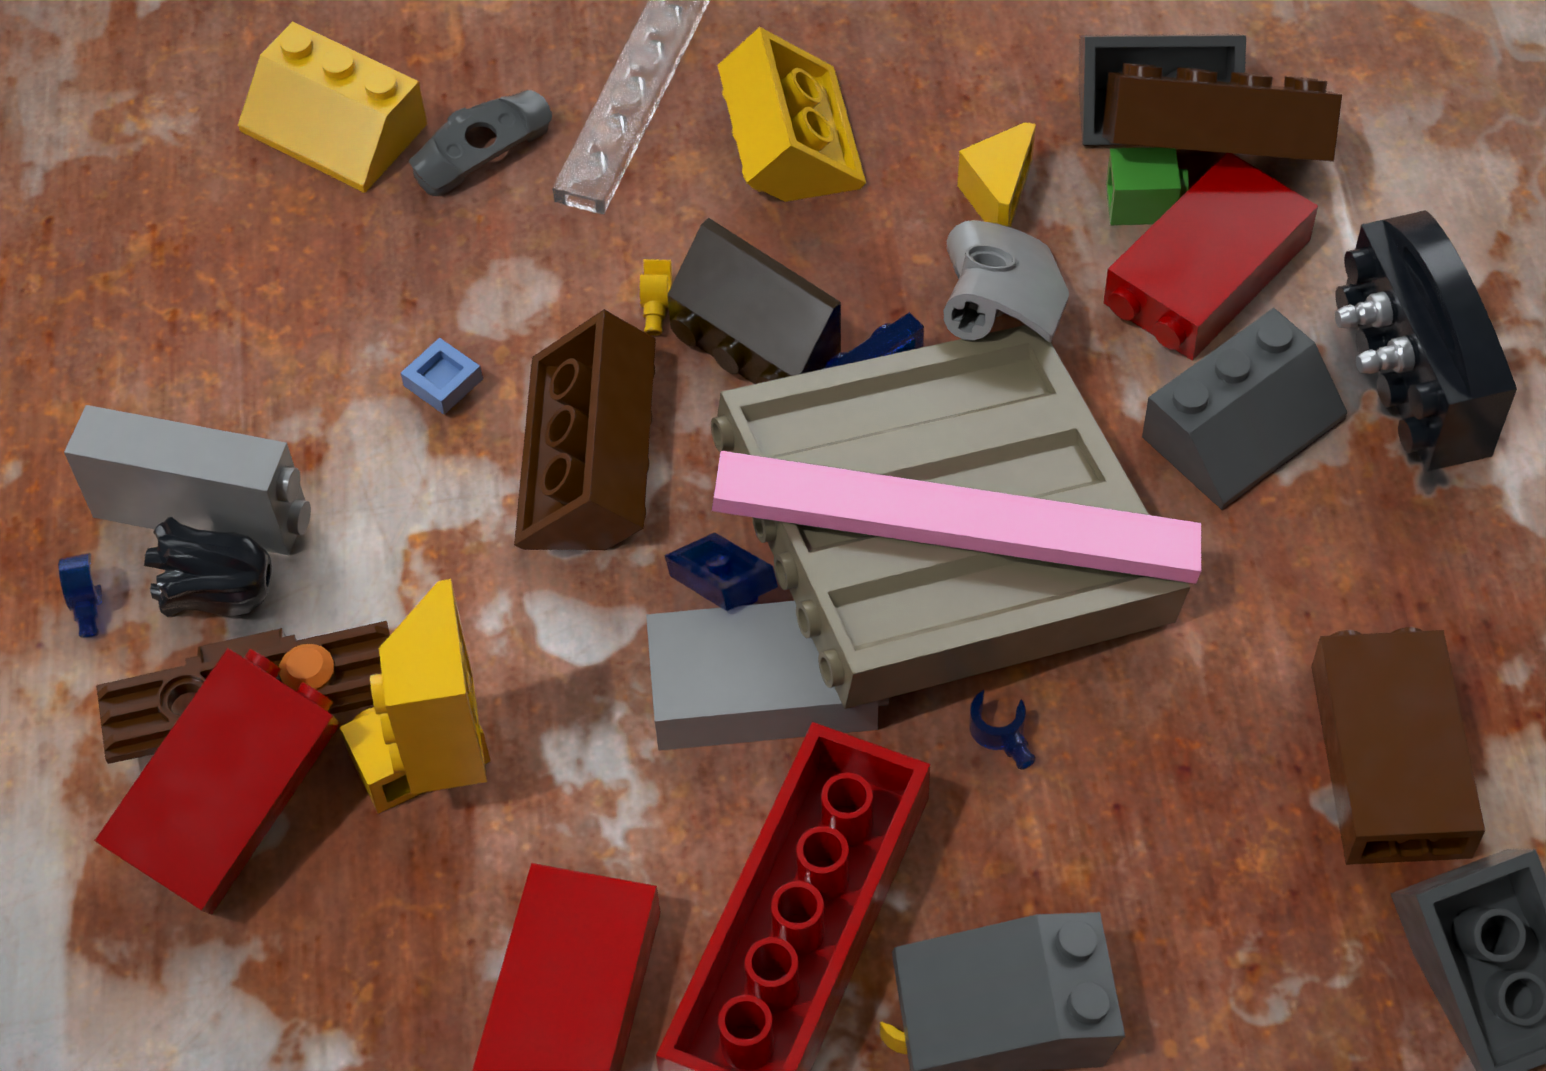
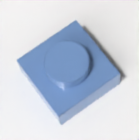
(441, 376)

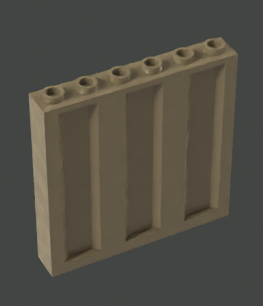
(959, 415)

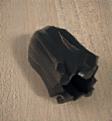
(207, 570)

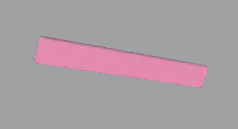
(958, 517)

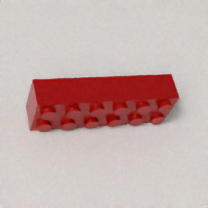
(800, 909)

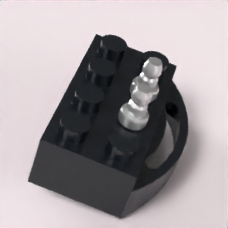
(1427, 339)

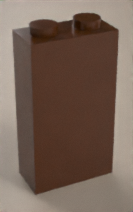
(1396, 747)

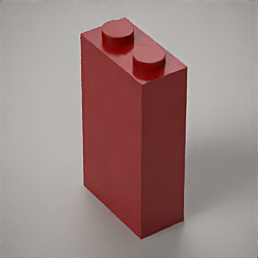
(1209, 255)
(220, 779)
(570, 974)

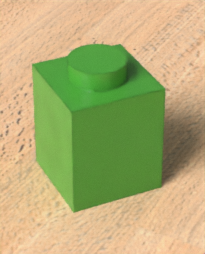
(1143, 184)

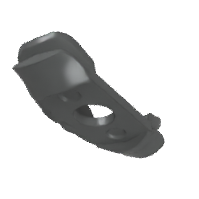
(448, 156)

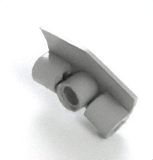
(1001, 274)

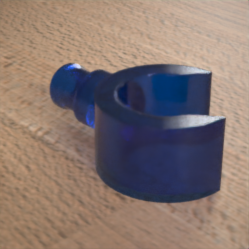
(80, 592)
(1006, 738)

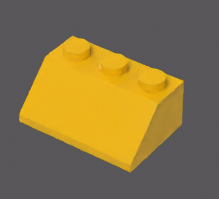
(331, 107)
(789, 120)
(430, 697)

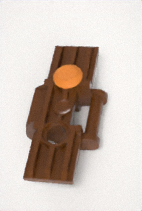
(337, 664)

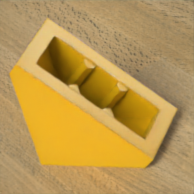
(996, 171)

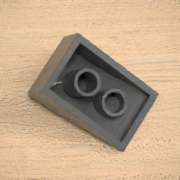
(1485, 954)
(1010, 996)

